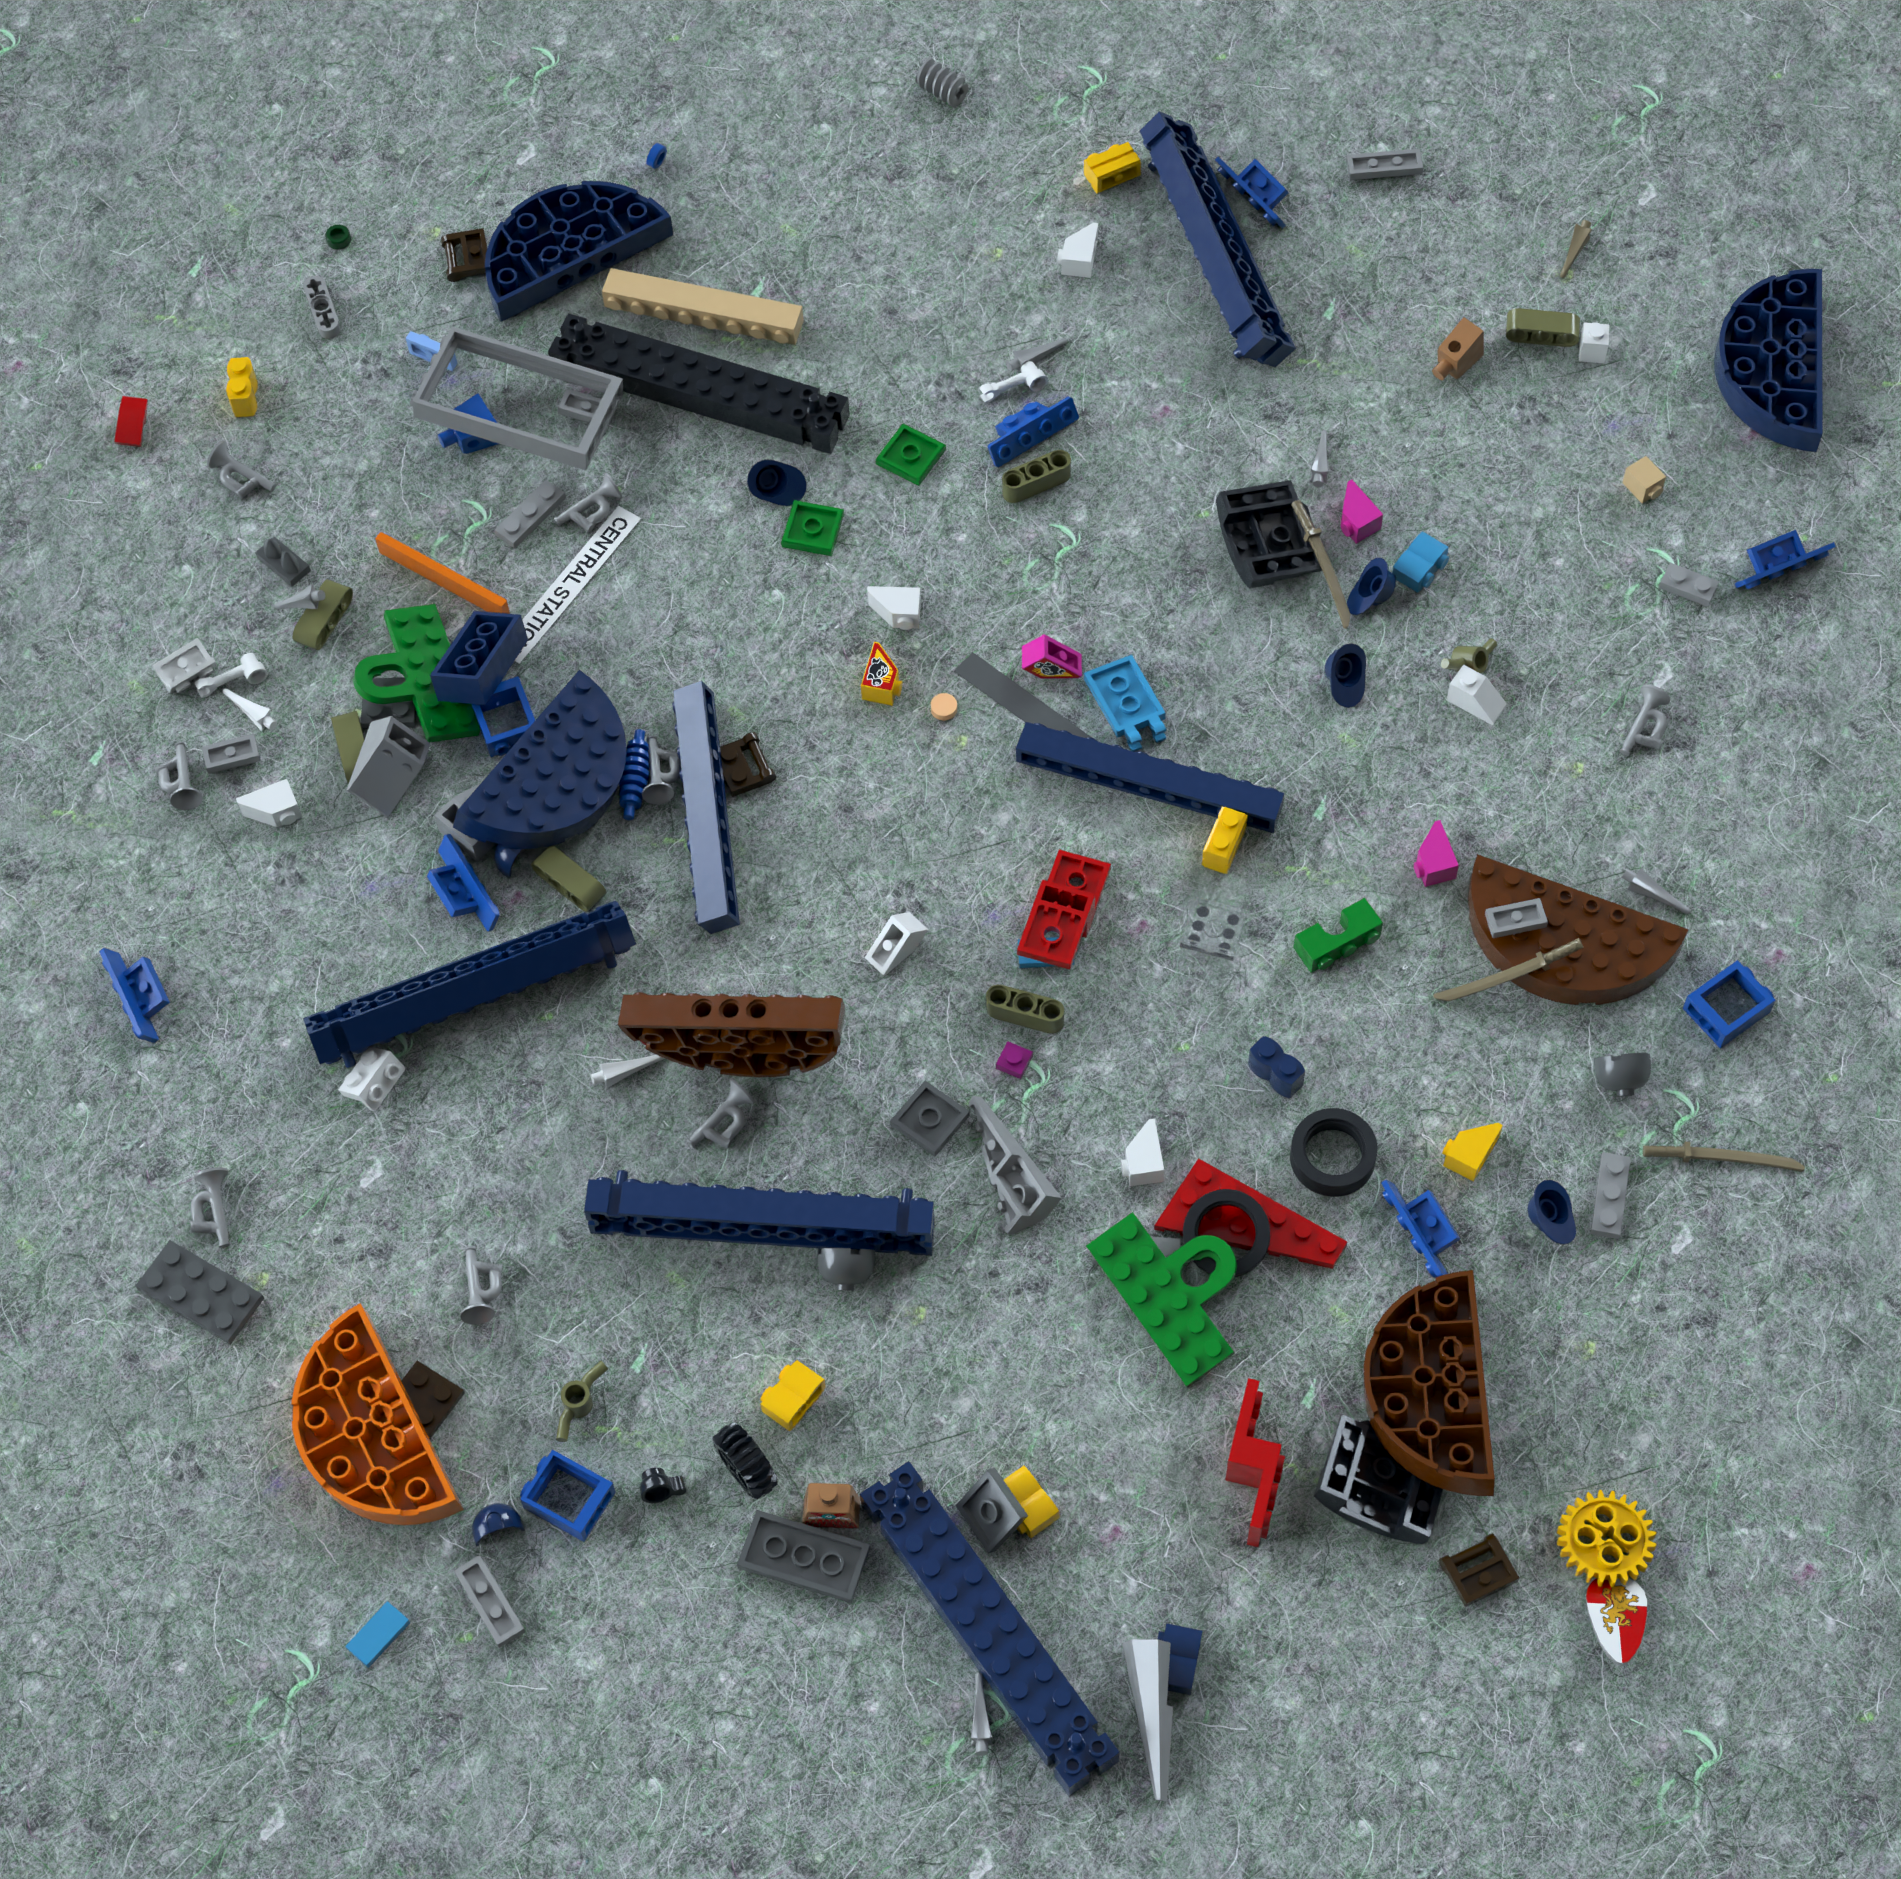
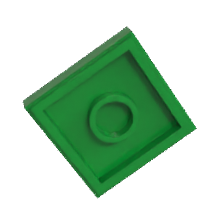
(910, 454)
(812, 528)

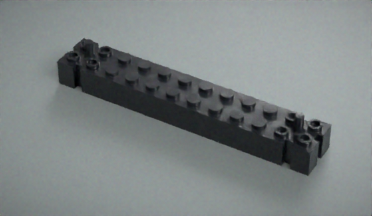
(705, 384)

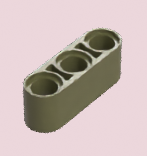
(1542, 327)
(1045, 467)
(318, 624)
(349, 740)
(568, 878)
(1034, 1018)

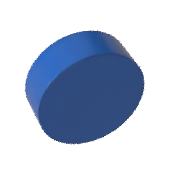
(656, 156)

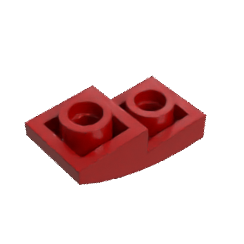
(131, 421)

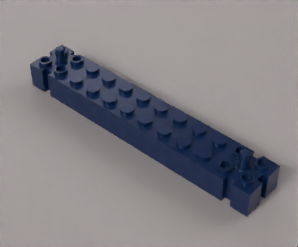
(1217, 241)
(469, 982)
(760, 1216)
(989, 1629)

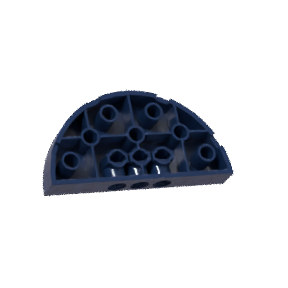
(567, 238)
(1773, 358)
(554, 776)

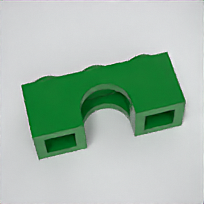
(1321, 949)

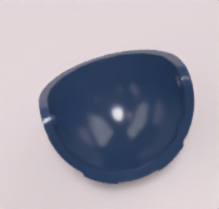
(505, 858)
(493, 1518)

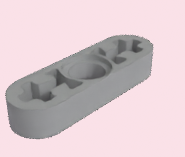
(328, 313)

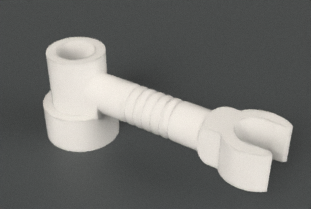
(1030, 375)
(250, 668)

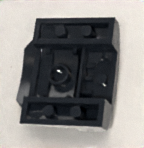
(1265, 534)
(1373, 1488)

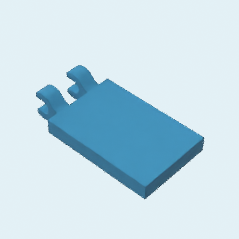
(1127, 700)

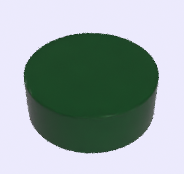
(338, 237)

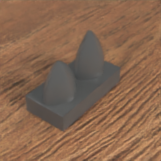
(282, 561)

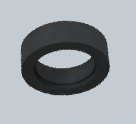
(1342, 1121)
(1238, 1199)

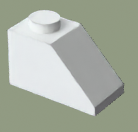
(1079, 252)
(896, 605)
(1476, 695)
(271, 805)
(896, 942)
(1143, 1157)

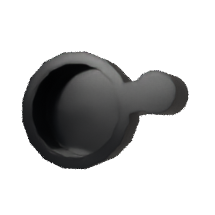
(659, 1487)

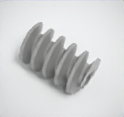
(941, 82)

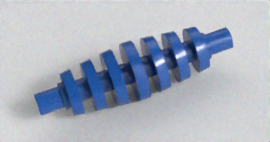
(634, 775)

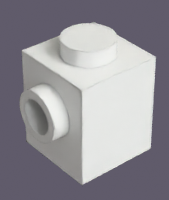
(1594, 342)

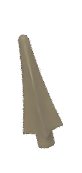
(1579, 240)

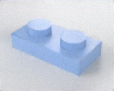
(425, 348)

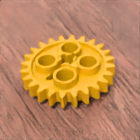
(1622, 1520)

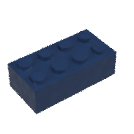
(479, 657)

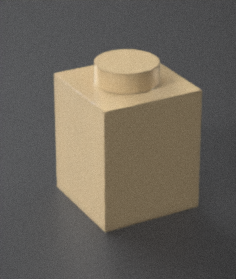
(1644, 480)

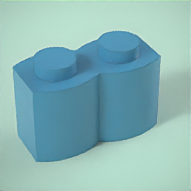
(1420, 562)

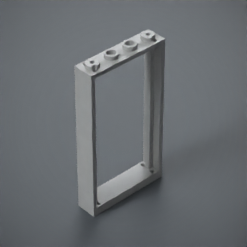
(508, 436)

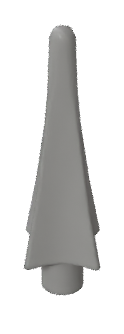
(1033, 354)
(1320, 465)
(306, 598)
(1646, 886)
(981, 1731)

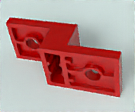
(1064, 909)
(1255, 1463)

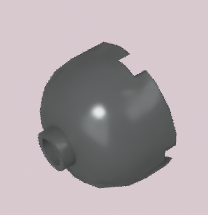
(1623, 1072)
(845, 1266)

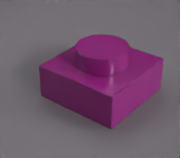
(1014, 1060)

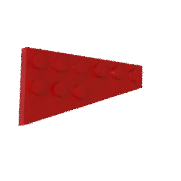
(1289, 1232)

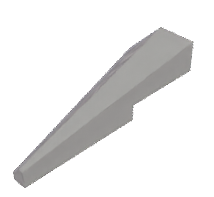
(1021, 1186)
(1148, 1675)

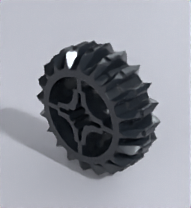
(745, 1460)

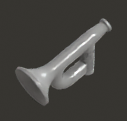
(220, 457)
(607, 489)
(1653, 698)
(659, 789)
(183, 795)
(736, 1097)
(212, 1180)
(477, 1311)

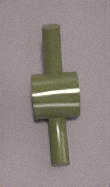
(1470, 656)
(580, 1409)

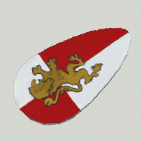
(1617, 1618)

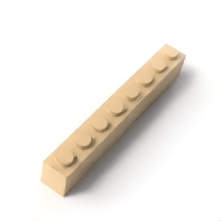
(702, 306)

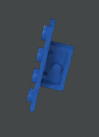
(1260, 185)
(1029, 428)
(1779, 553)
(460, 887)
(138, 990)
(1426, 1223)

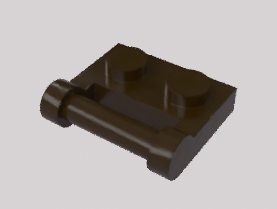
(474, 253)
(736, 769)
(1483, 1578)

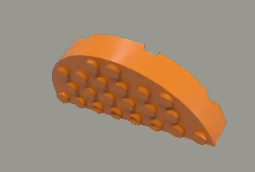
(364, 1431)

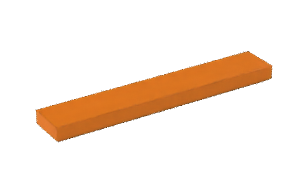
(441, 575)

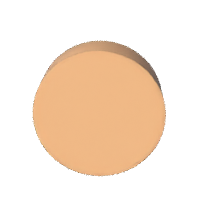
(943, 706)

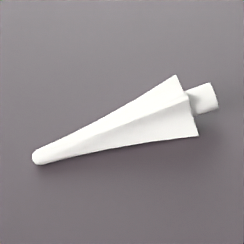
(258, 714)
(616, 1071)

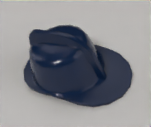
(776, 482)
(1372, 588)
(1347, 674)
(1552, 1212)

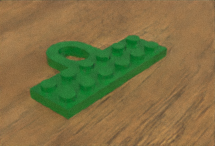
(419, 646)
(1162, 1299)

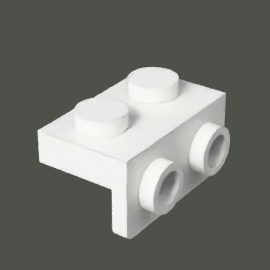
(184, 665)
(372, 1077)

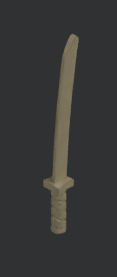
(1312, 536)
(1541, 961)
(1687, 1152)

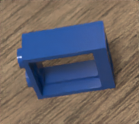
(506, 693)
(1710, 1020)
(592, 1509)

